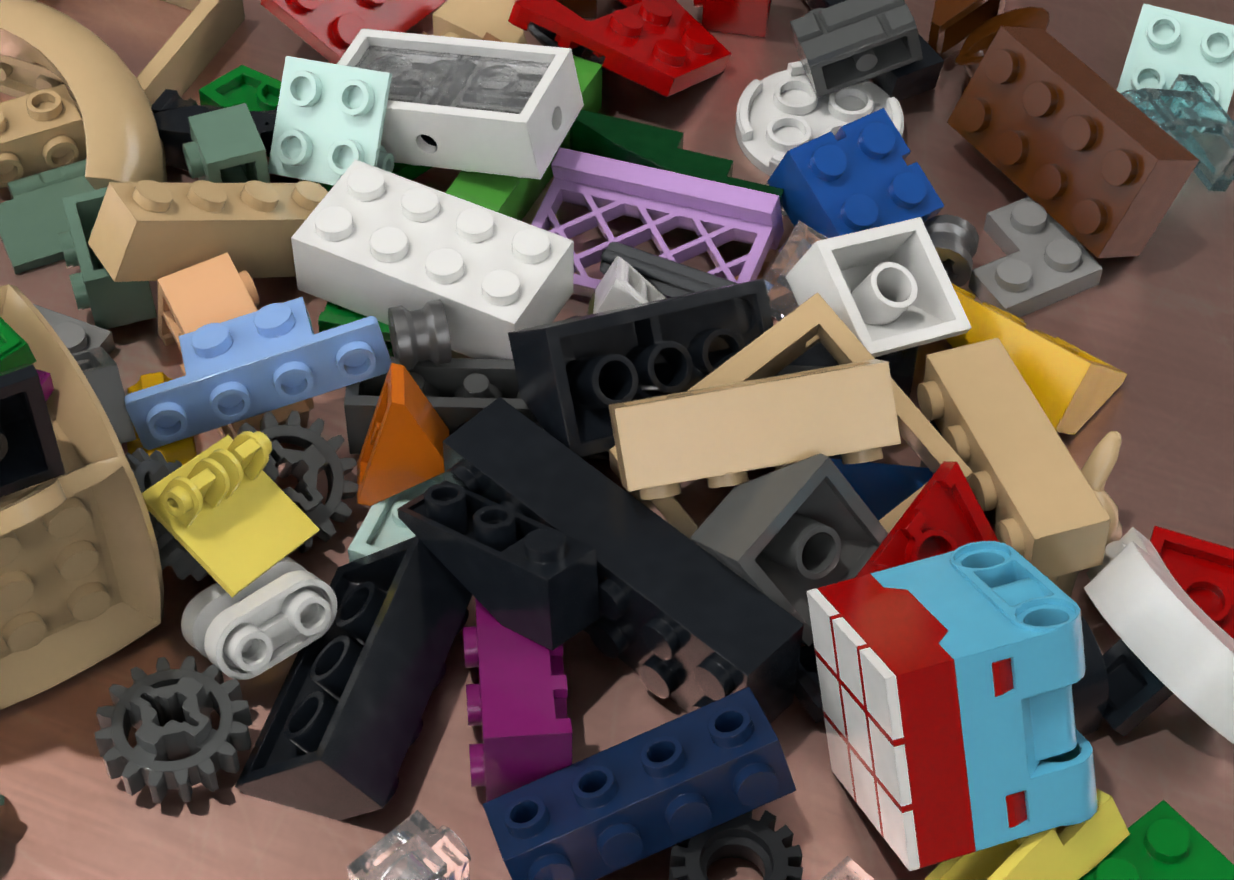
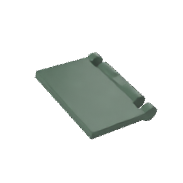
(37, 215)

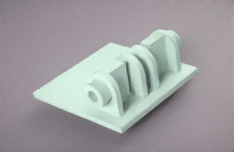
(1177, 44)
(328, 120)

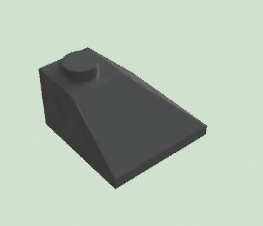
(793, 533)

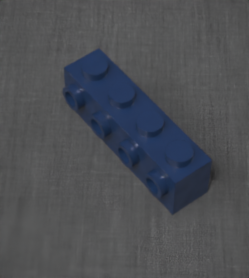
(642, 794)

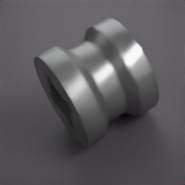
(955, 244)
(420, 334)

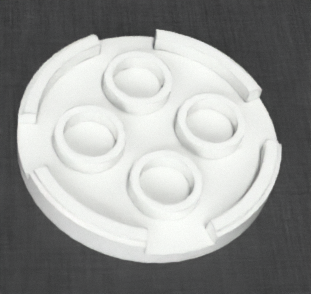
(786, 113)

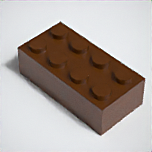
(1071, 142)

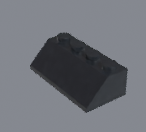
(360, 687)

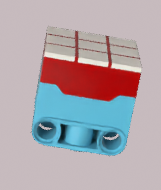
(954, 701)

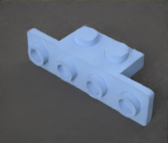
(254, 368)

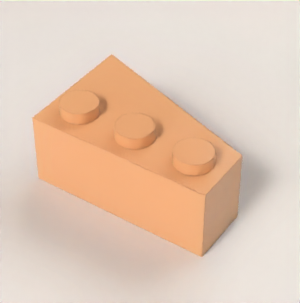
(208, 295)

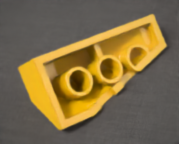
(1060, 375)

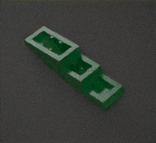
(652, 148)

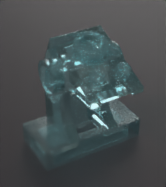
(1194, 121)

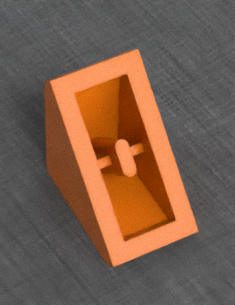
(401, 442)

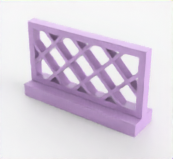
(662, 203)

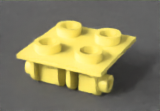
(230, 511)

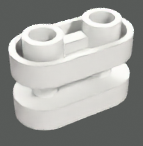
(260, 623)

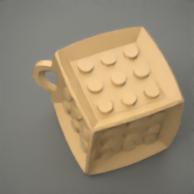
(75, 548)

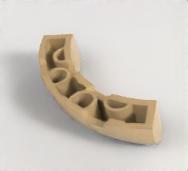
(113, 106)

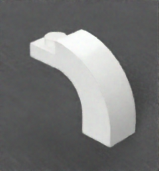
(1166, 628)

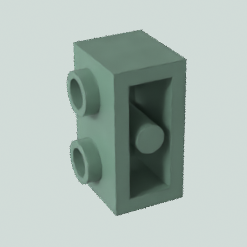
(226, 147)
(110, 301)

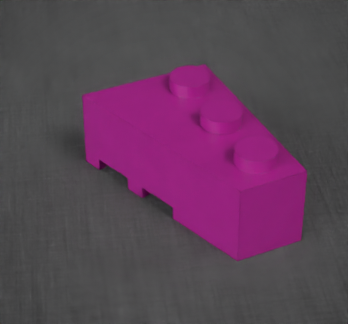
(517, 706)

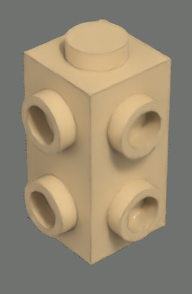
(39, 134)

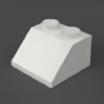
(883, 286)

